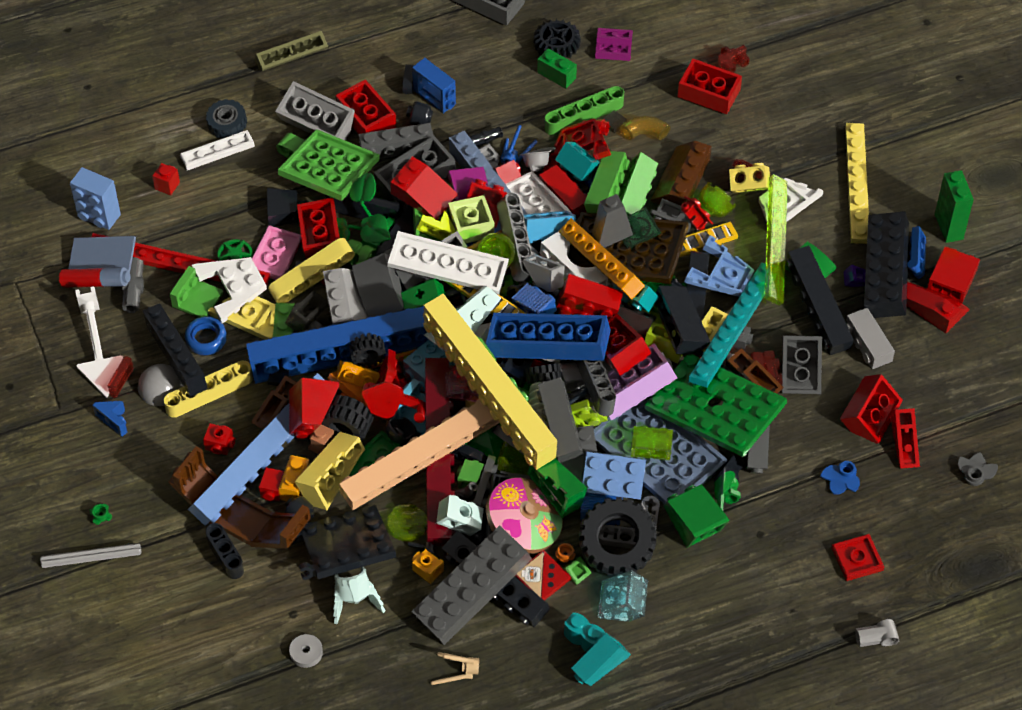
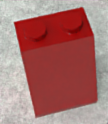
(309, 404)

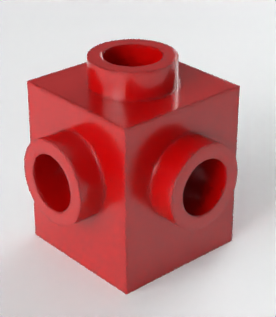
(219, 439)

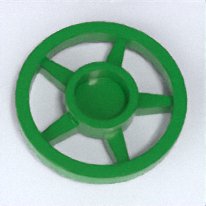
(234, 252)

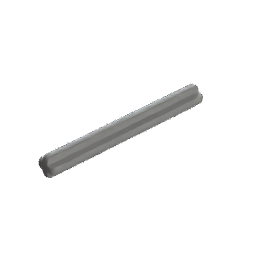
(90, 555)

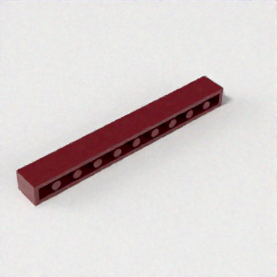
(439, 472)

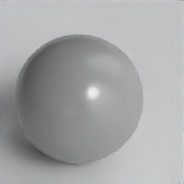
(157, 383)

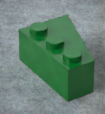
(559, 486)

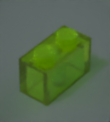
(651, 442)

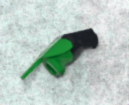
(727, 482)

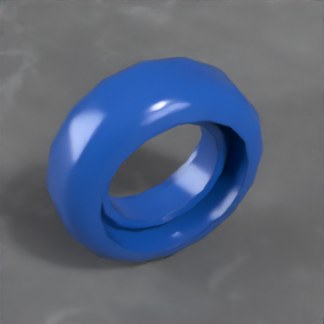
(205, 348)

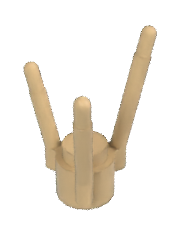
(469, 665)

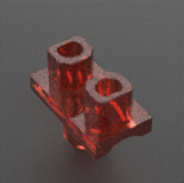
(731, 57)

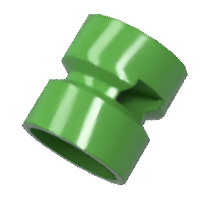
(361, 252)

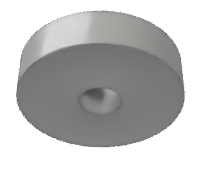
(306, 642)

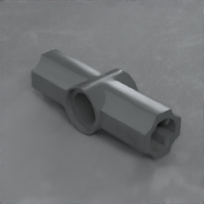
(134, 288)

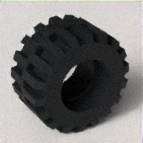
(348, 417)

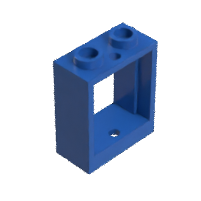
(434, 85)

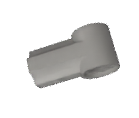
(882, 633)

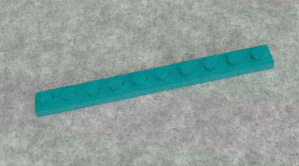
(730, 329)

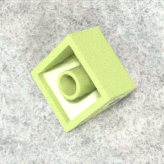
(471, 218)

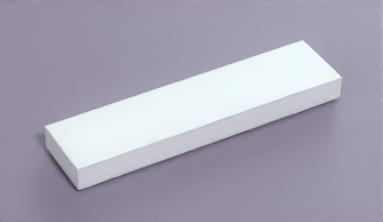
(217, 150)

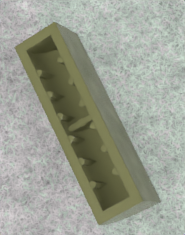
(291, 51)

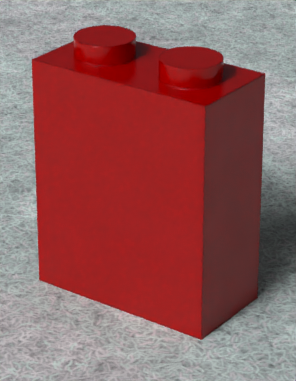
(953, 273)

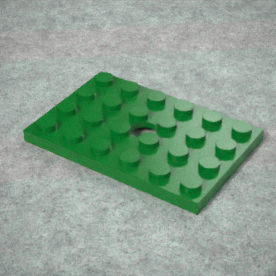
(734, 424)

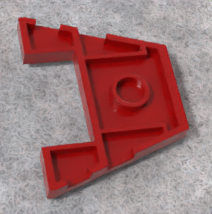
(586, 135)

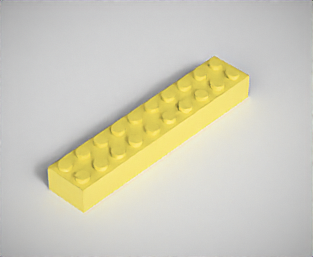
(489, 382)

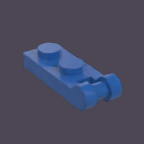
(917, 252)

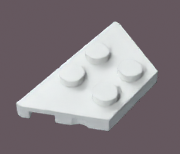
(797, 198)

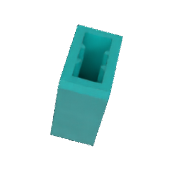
(600, 660)

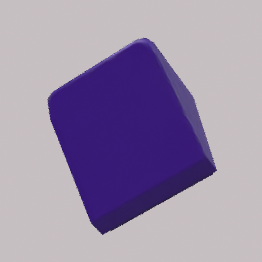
(854, 276)

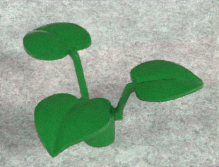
(374, 227)

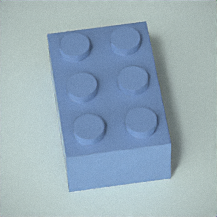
(95, 198)
(613, 474)

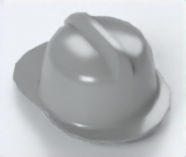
(537, 159)

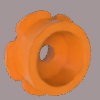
(565, 548)

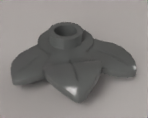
(976, 467)

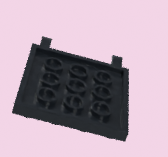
(345, 543)

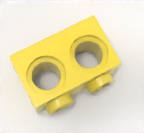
(749, 183)

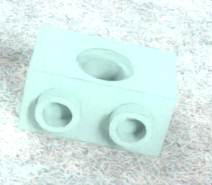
(460, 515)

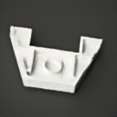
(239, 279)

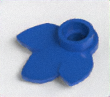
(841, 480)

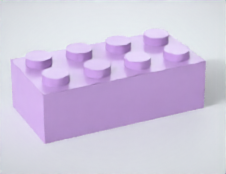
(640, 381)

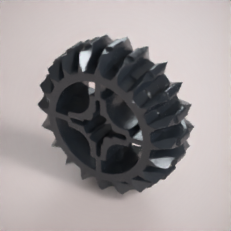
(557, 35)

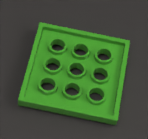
(313, 148)

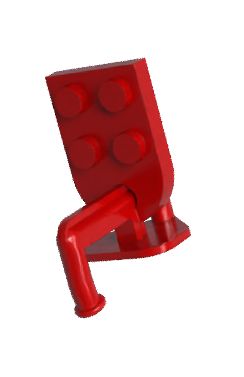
(385, 397)

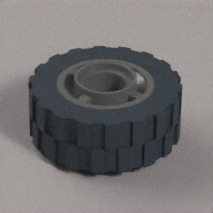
(226, 118)

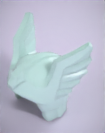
(353, 591)

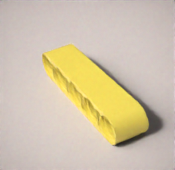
(311, 271)
(218, 387)

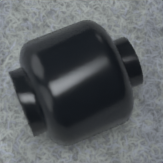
(419, 113)
(294, 504)

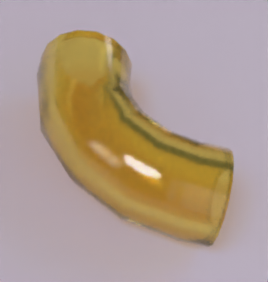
(645, 125)

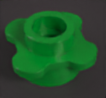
(98, 509)

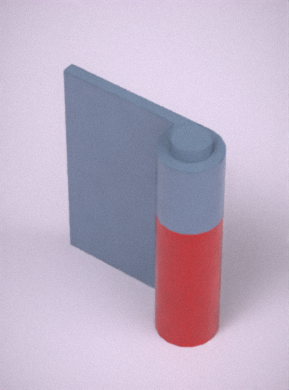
(99, 262)

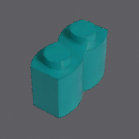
(581, 632)

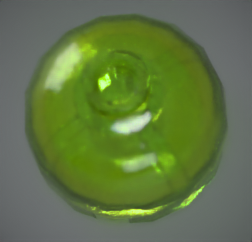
(715, 201)
(498, 245)

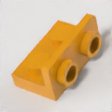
(355, 374)

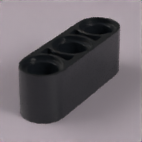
(227, 558)

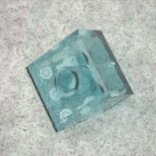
(623, 597)

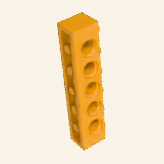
(601, 258)

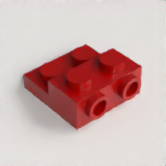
(492, 195)

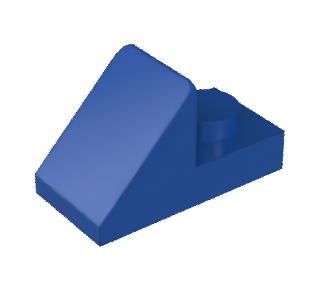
(111, 414)

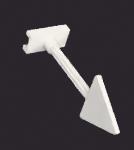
(101, 370)

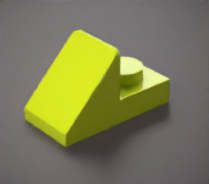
(435, 228)

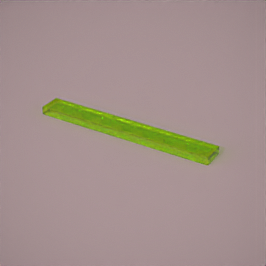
(776, 240)

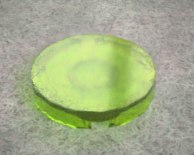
(407, 522)

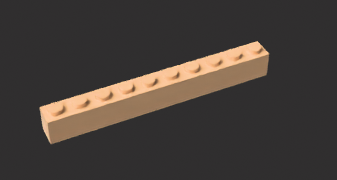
(416, 454)

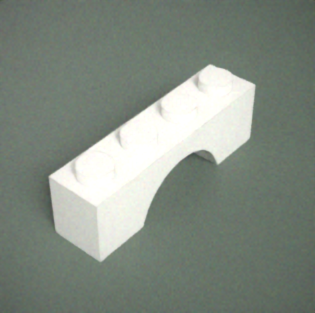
(557, 249)

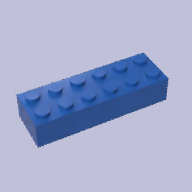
(548, 336)

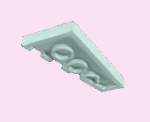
(475, 309)

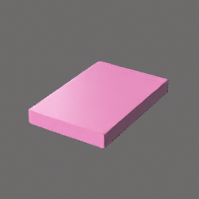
(276, 251)

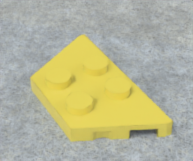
(252, 317)

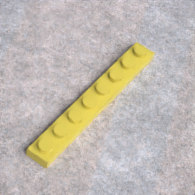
(857, 182)

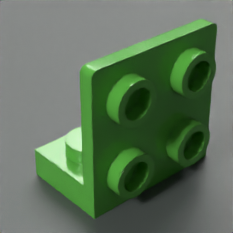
(194, 296)

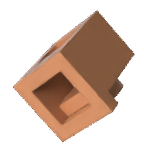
(319, 438)

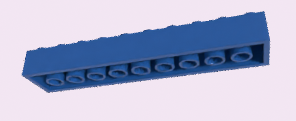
(330, 345)

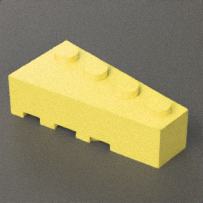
(322, 477)

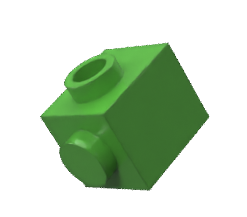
(469, 472)

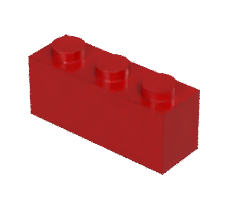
(565, 189)

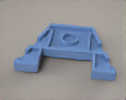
(728, 275)

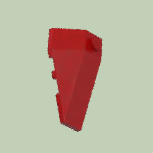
(935, 307)

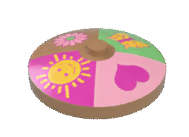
(524, 514)

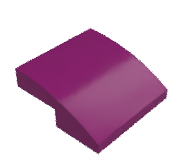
(614, 44)
(461, 180)

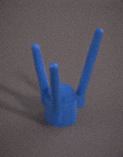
(511, 154)

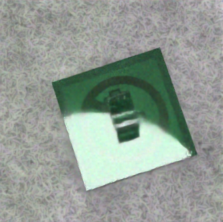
(642, 227)

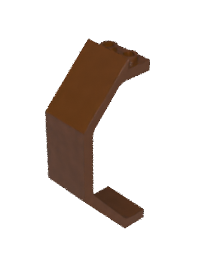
(244, 517)

